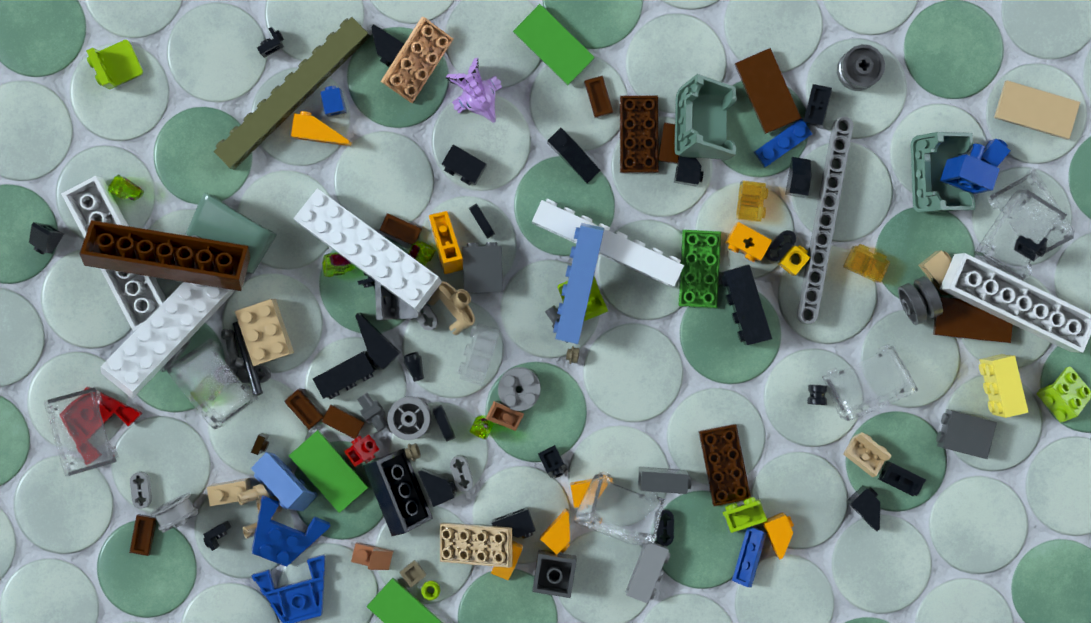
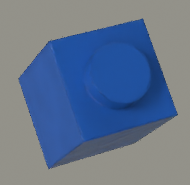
(333, 101)
(995, 152)

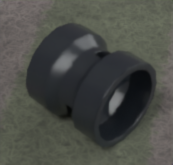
(817, 394)

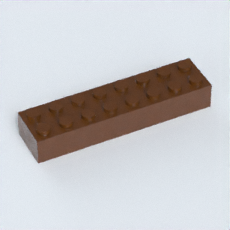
(165, 255)

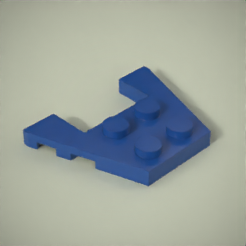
(281, 542)
(297, 600)

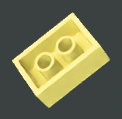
(1003, 385)

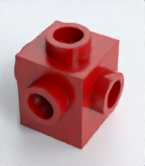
(362, 450)

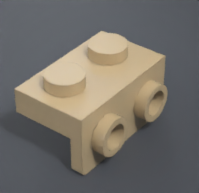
(866, 454)

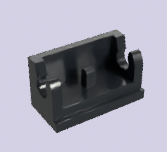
(817, 105)
(901, 479)

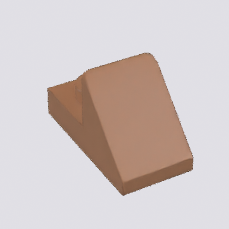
(504, 415)
(372, 556)

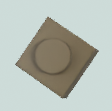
(412, 573)

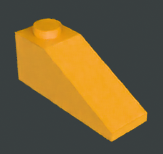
(311, 129)
(446, 243)

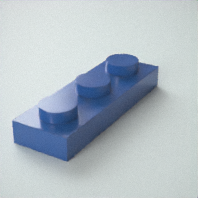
(783, 143)
(749, 556)

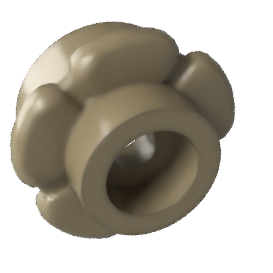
(573, 355)
(412, 452)

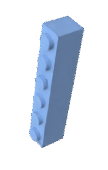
(579, 283)

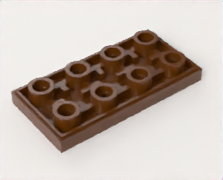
(767, 91)
(639, 134)
(970, 322)
(724, 464)

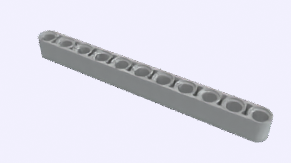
(831, 213)

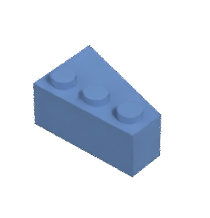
(282, 483)

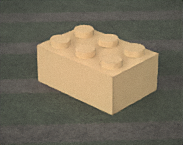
(264, 332)

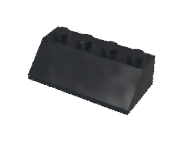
(746, 305)
(398, 492)

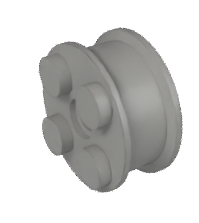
(519, 377)
(420, 418)
(174, 512)

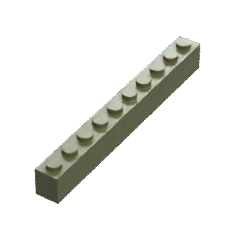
(291, 93)

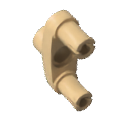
(457, 304)
(250, 495)

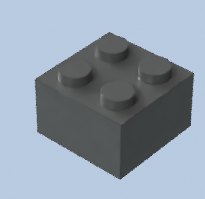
(554, 574)

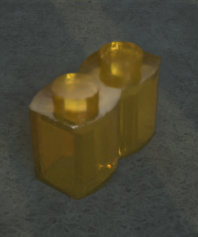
(751, 201)
(866, 263)

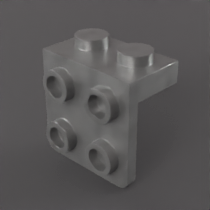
(390, 306)

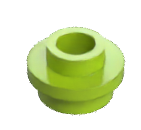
(430, 596)

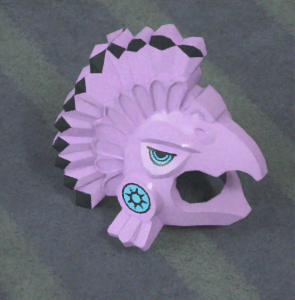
(477, 94)

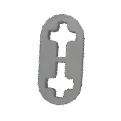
(428, 311)
(457, 474)
(136, 491)

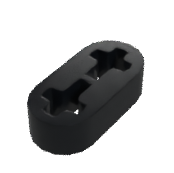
(482, 221)
(783, 248)
(443, 423)
(669, 528)

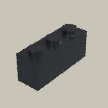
(344, 375)

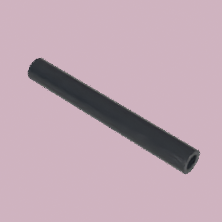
(250, 369)

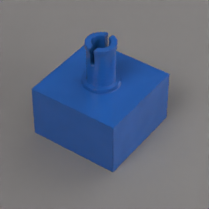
(970, 172)

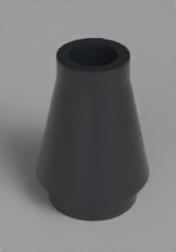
(413, 363)

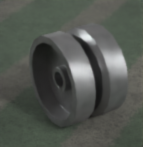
(860, 78)
(920, 300)

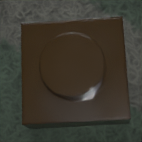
(261, 444)

